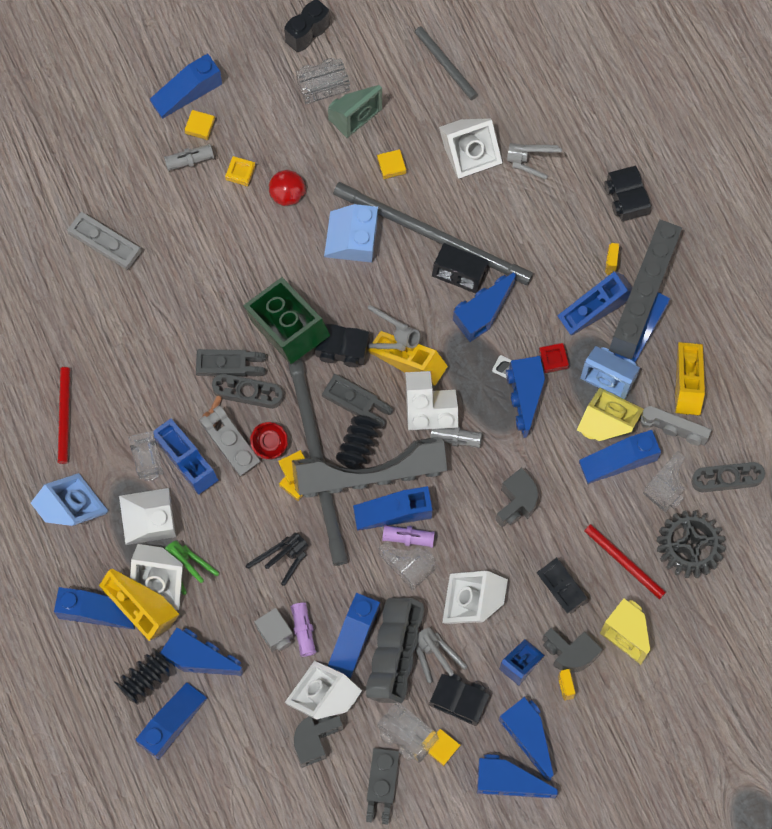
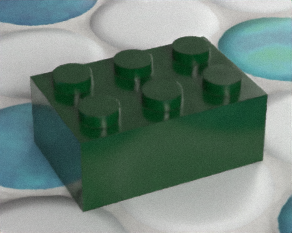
(286, 320)

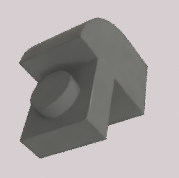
(523, 498)
(574, 656)
(308, 736)

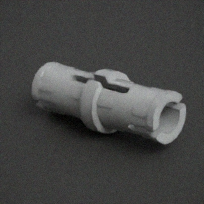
(189, 157)
(458, 437)

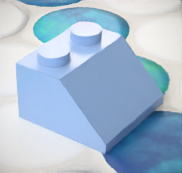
(352, 233)
(610, 372)

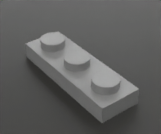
(104, 240)

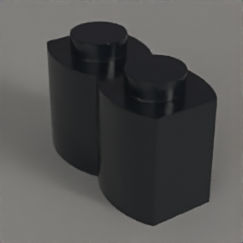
(307, 25)
(628, 193)
(344, 345)
(459, 699)

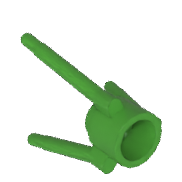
(180, 553)

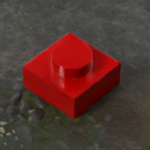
(553, 358)

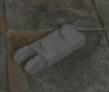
(230, 362)
(354, 398)
(382, 782)

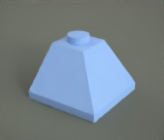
(68, 502)

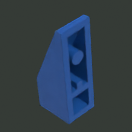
(187, 86)
(596, 303)
(621, 457)
(89, 608)
(354, 634)
(170, 721)
(526, 729)
(507, 779)

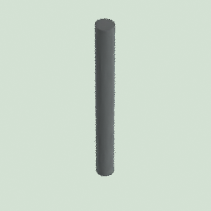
(446, 63)

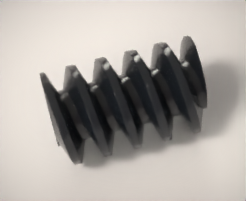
(357, 440)
(144, 676)

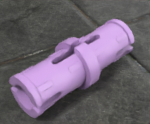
(408, 536)
(303, 629)

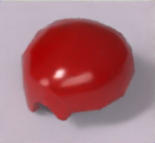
(287, 187)
(268, 440)

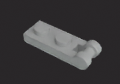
(675, 425)
(229, 441)

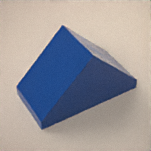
(521, 662)

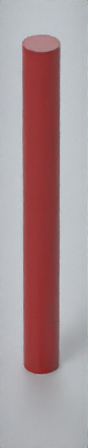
(63, 415)
(623, 560)

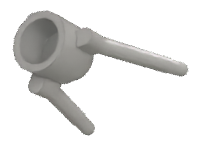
(519, 153)
(403, 335)
(429, 642)

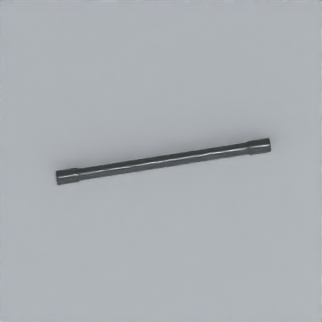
(354, 196)
(336, 543)

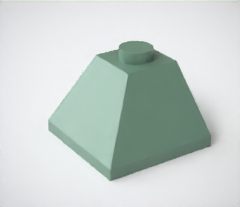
(355, 109)

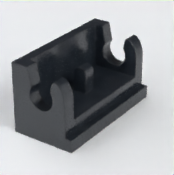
(459, 268)
(562, 586)

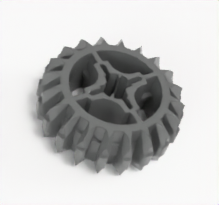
(710, 539)

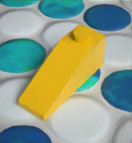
(411, 359)
(689, 379)
(142, 606)

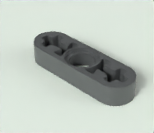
(266, 389)
(747, 481)

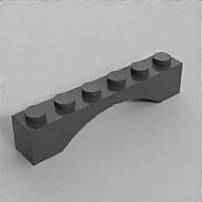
(645, 289)
(419, 458)

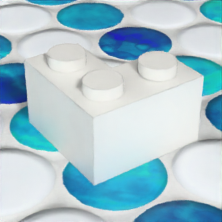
(426, 407)

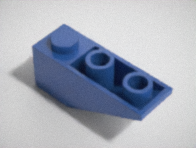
(479, 313)
(527, 383)
(394, 509)
(193, 656)

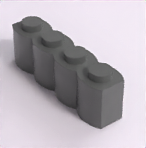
(394, 655)

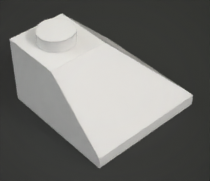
(470, 145)
(147, 516)
(158, 571)
(473, 596)
(323, 692)

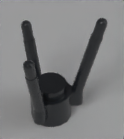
(292, 547)

